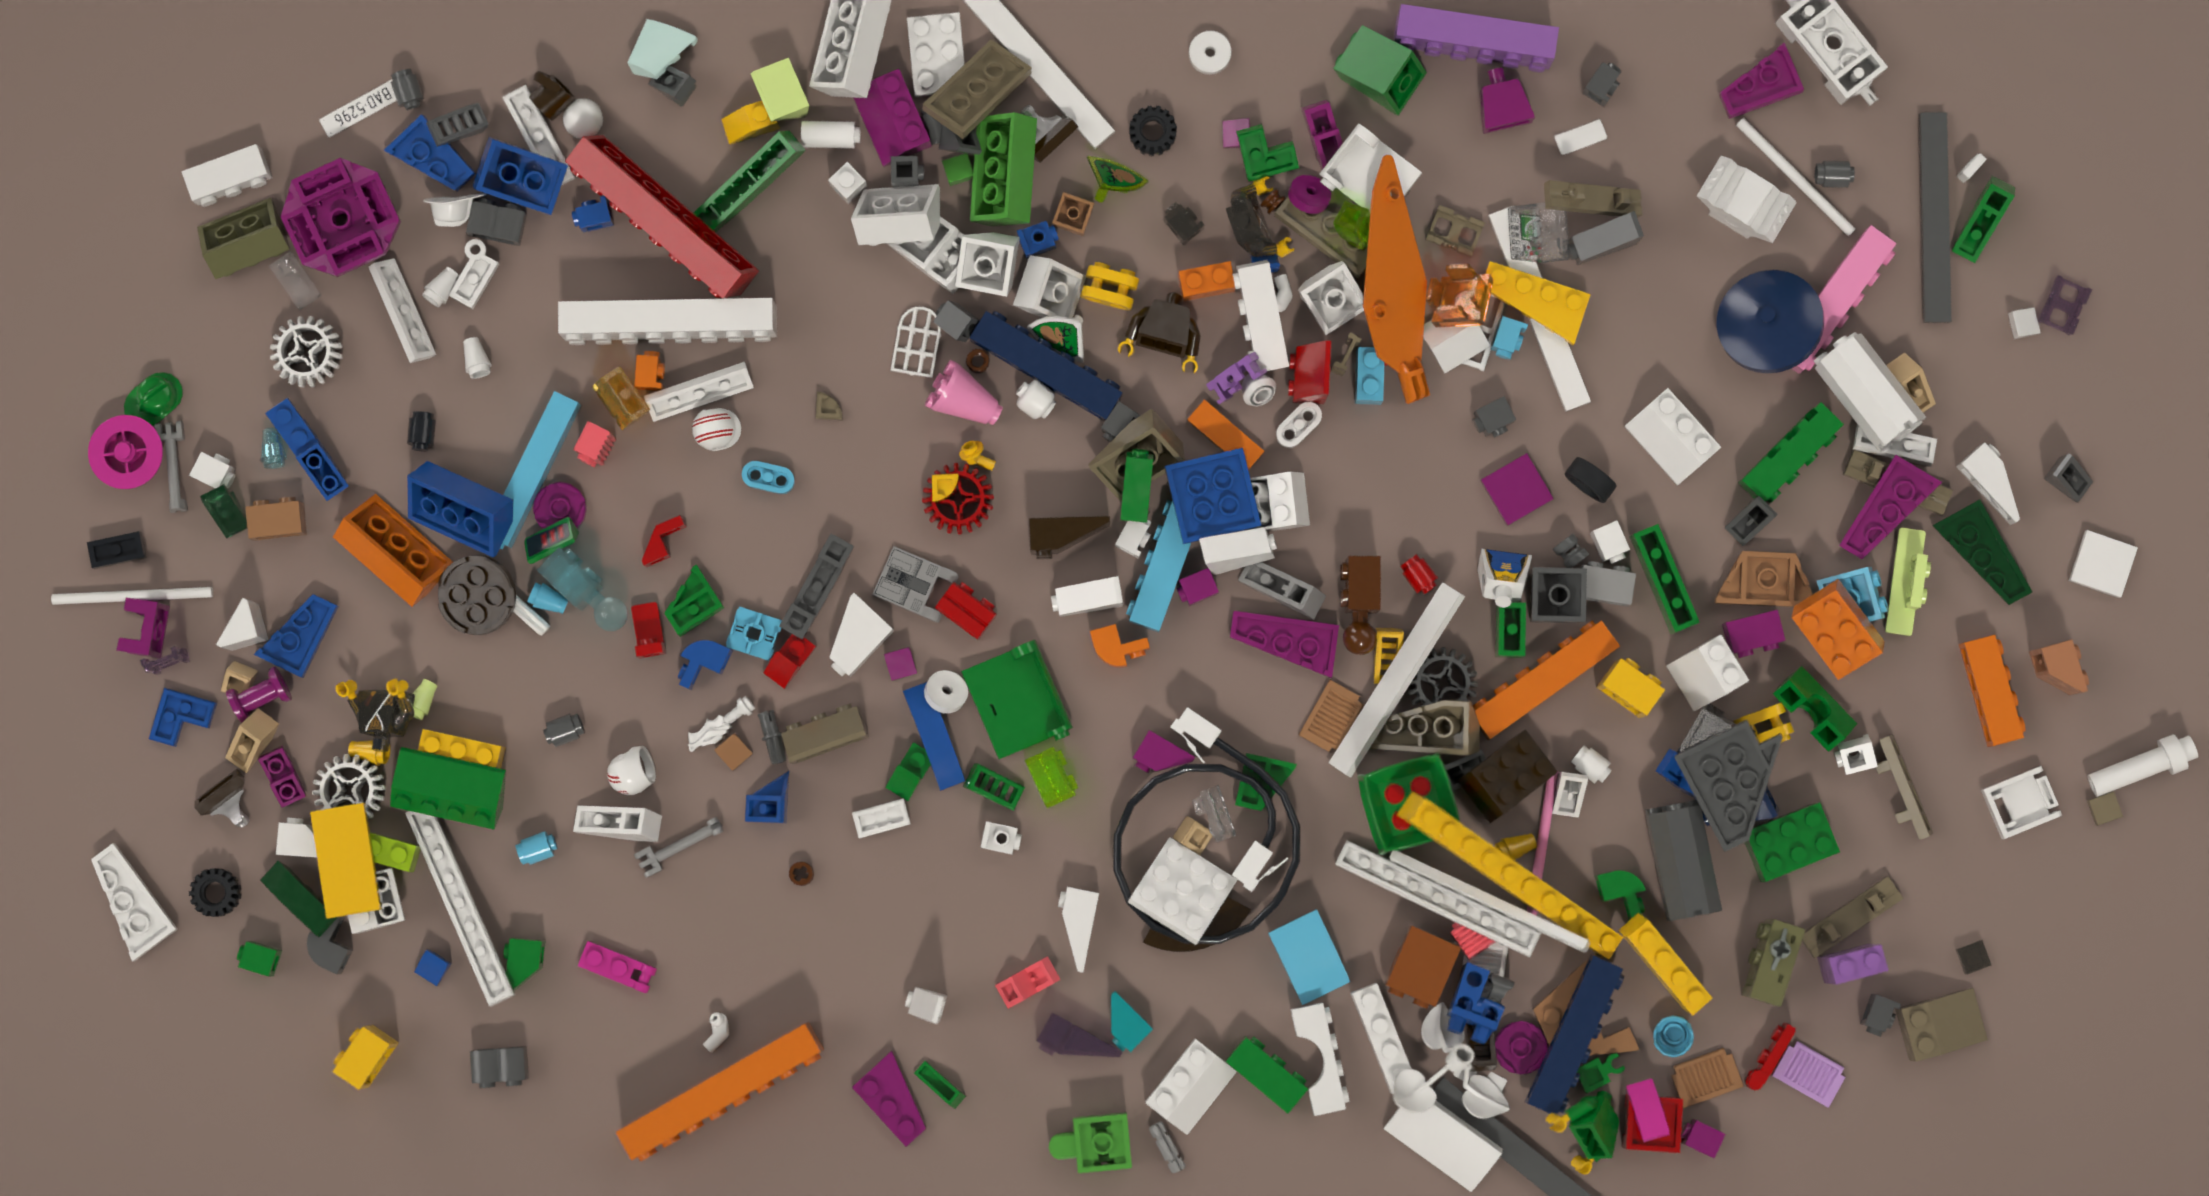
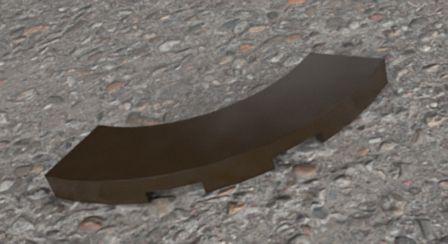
(1226, 919)

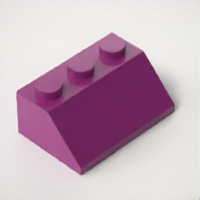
(892, 118)

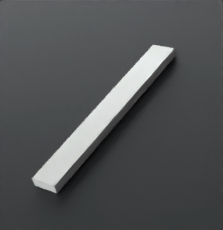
(1044, 70)
(1553, 347)
(1396, 679)
(1438, 898)
(1491, 901)
(461, 907)

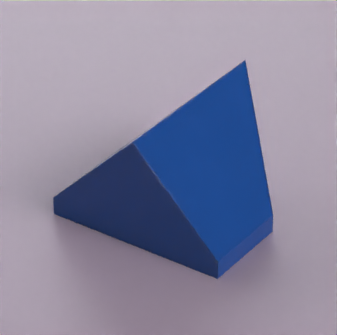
(769, 802)

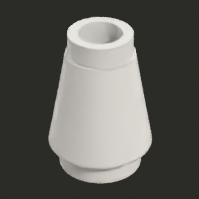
(440, 287)
(476, 360)

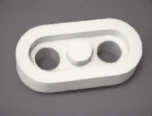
(1297, 424)

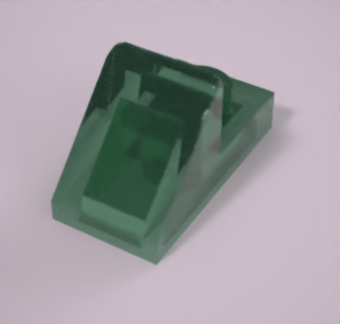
(225, 510)

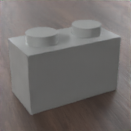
(1609, 585)

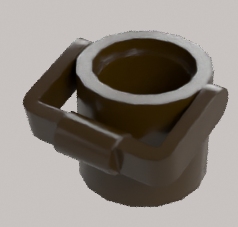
(551, 96)

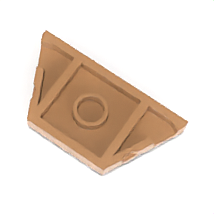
(1765, 580)

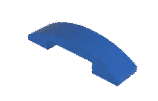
(934, 738)

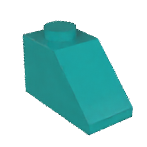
(1126, 1024)

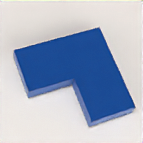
(175, 710)

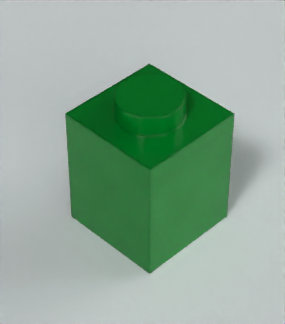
(258, 958)

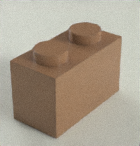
(275, 519)

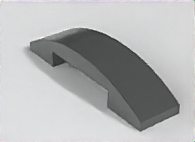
(817, 586)

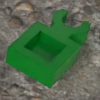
(1595, 1074)

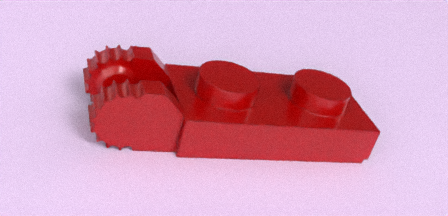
(1769, 1057)

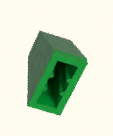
(1137, 486)

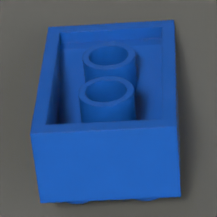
(519, 176)

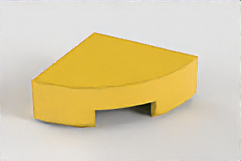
(943, 485)

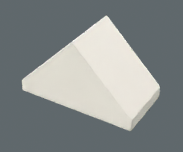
(1569, 794)

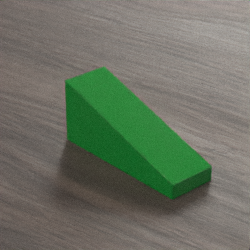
(939, 1085)

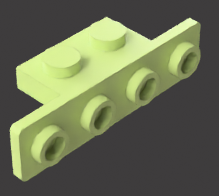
(1907, 581)

